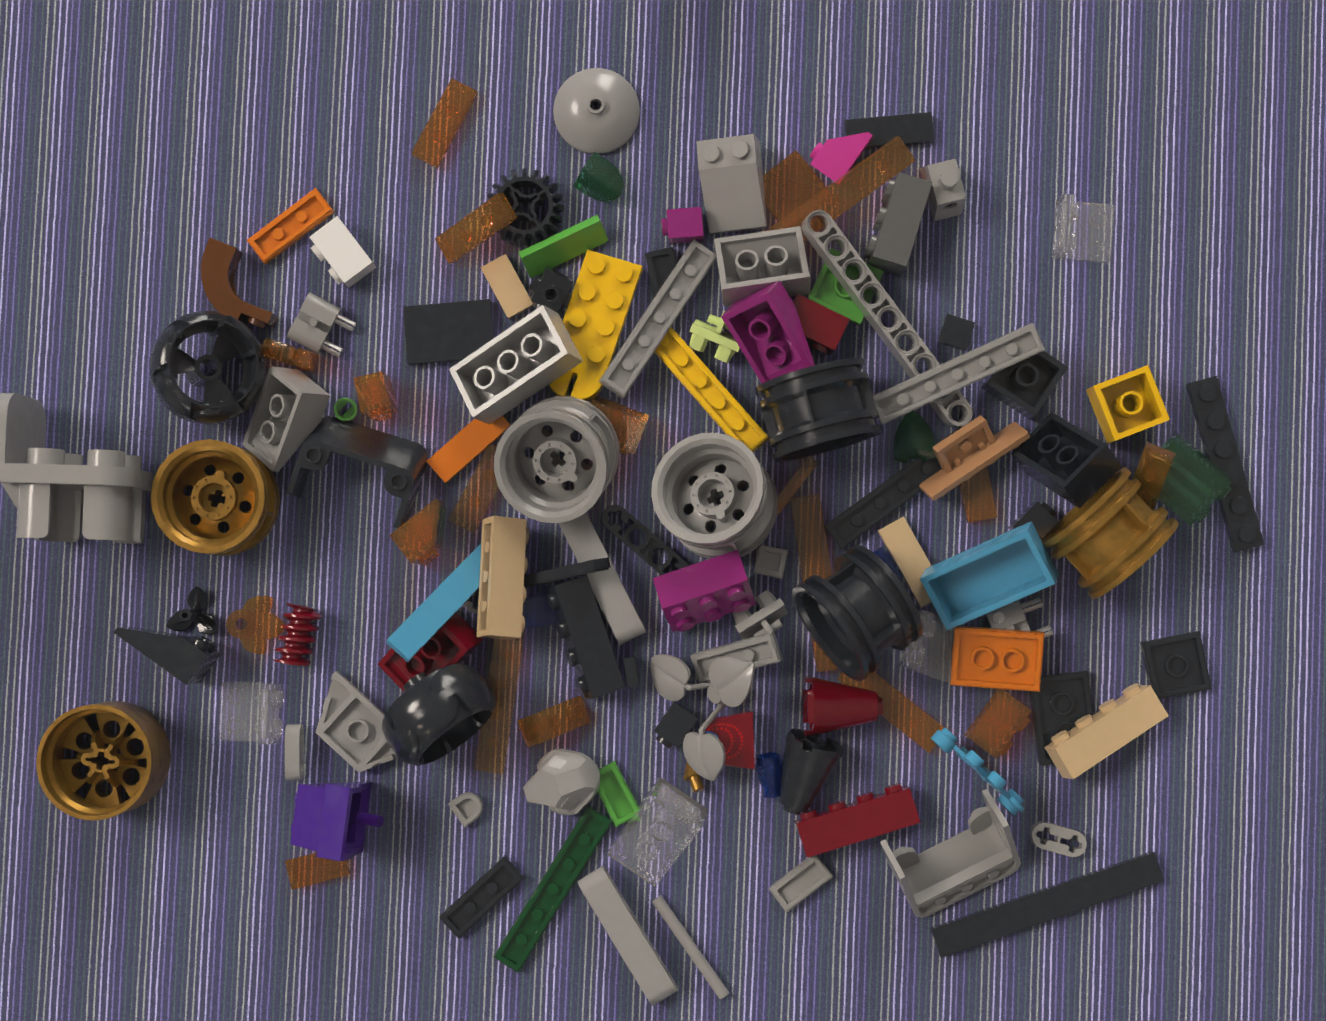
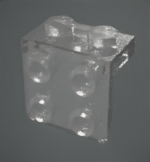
(250, 712)

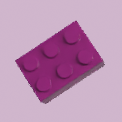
(704, 591)

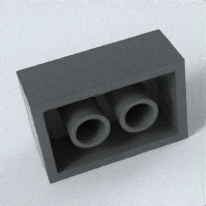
(897, 223)

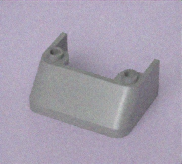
(957, 864)

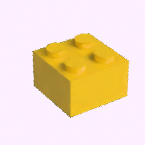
(1127, 404)

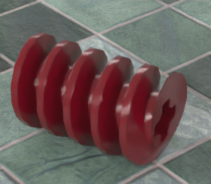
(298, 635)

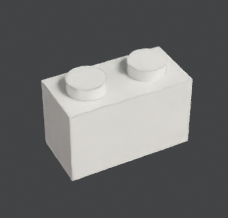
(342, 252)

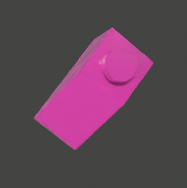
(839, 154)

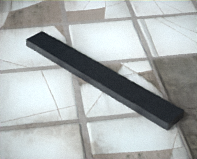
(1047, 904)

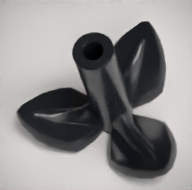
(184, 618)

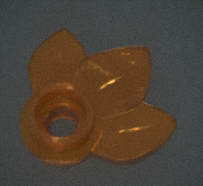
(260, 624)

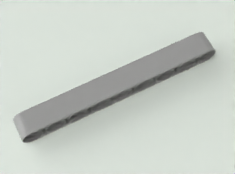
(873, 312)

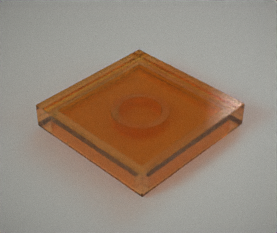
(790, 186)

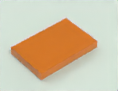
(997, 658)

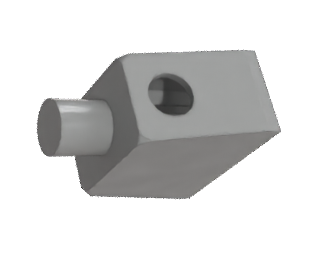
(945, 189)

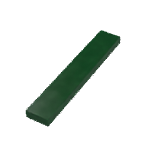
(553, 888)

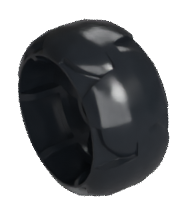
(218, 403)
(437, 713)

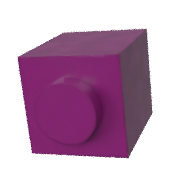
(683, 225)

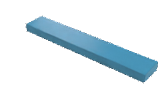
(437, 608)

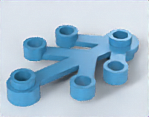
(1009, 800)

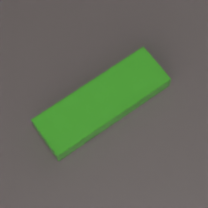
(563, 246)

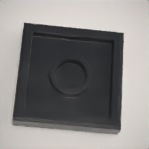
(1176, 664)

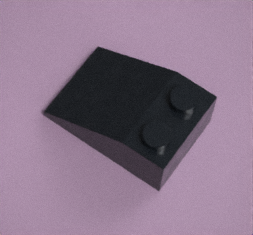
(180, 655)

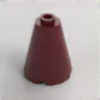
(837, 706)

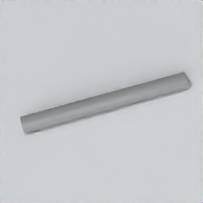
(690, 947)

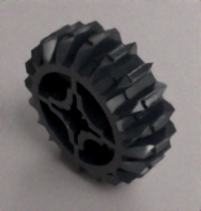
(535, 200)

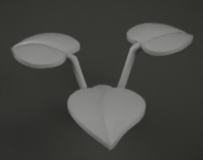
(727, 686)

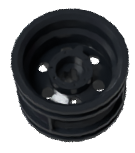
(818, 409)
(858, 612)

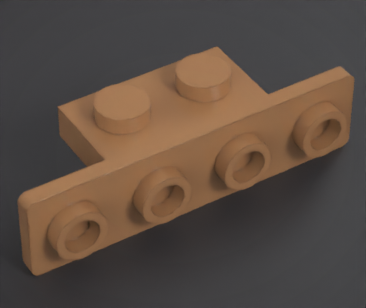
(968, 453)

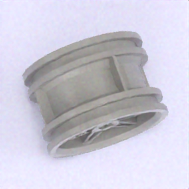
(700, 457)
(517, 472)

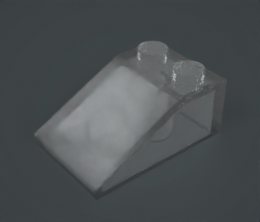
(658, 832)

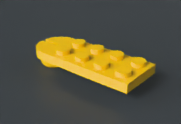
(597, 319)

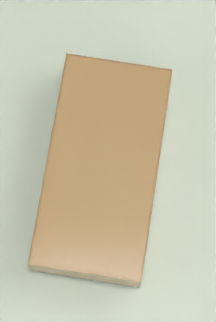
(507, 286)

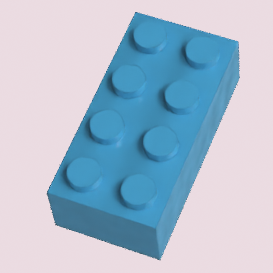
(989, 576)

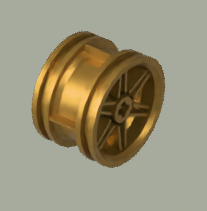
(187, 467)
(1110, 534)

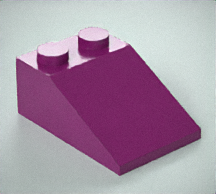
(769, 332)

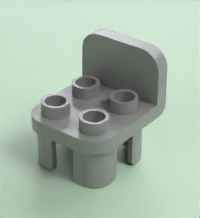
(51, 483)

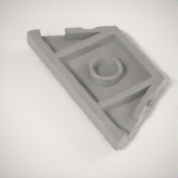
(353, 726)

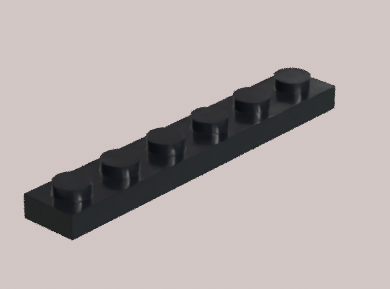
(1222, 451)

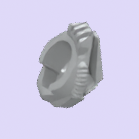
(563, 781)

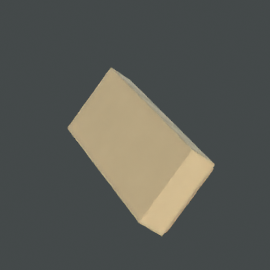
(907, 556)

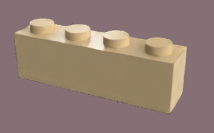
(502, 578)
(1106, 730)

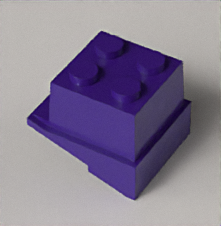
(333, 818)

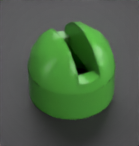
(350, 413)

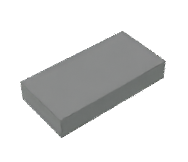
(800, 882)

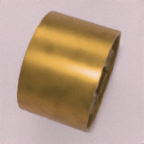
(61, 776)

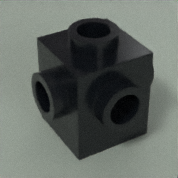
(551, 280)

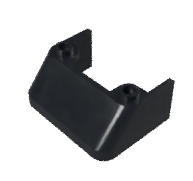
(401, 458)

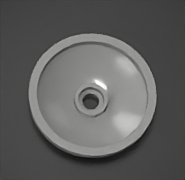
(598, 129)

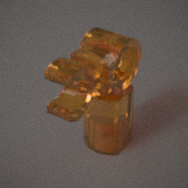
(287, 354)

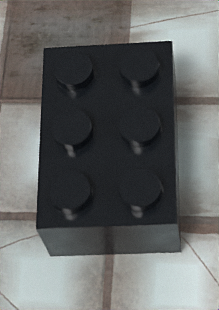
(1066, 460)

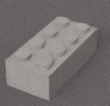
(515, 365)

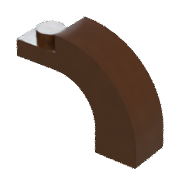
(217, 277)

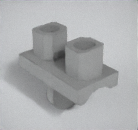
(762, 621)

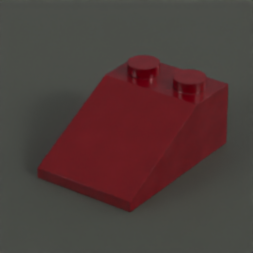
(447, 647)

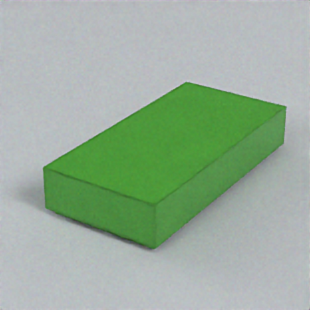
(616, 794)

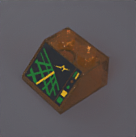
(422, 534)

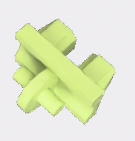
(703, 332)

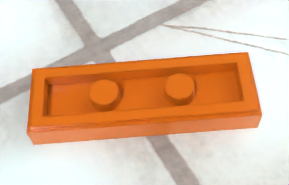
(290, 226)
(466, 447)

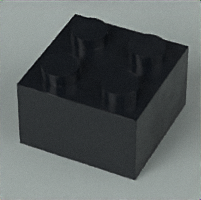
(1026, 383)

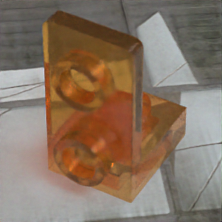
(553, 721)

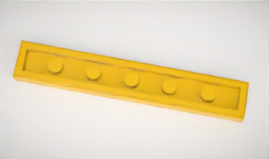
(709, 391)

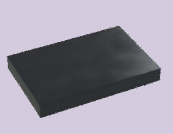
(446, 330)
(1058, 706)

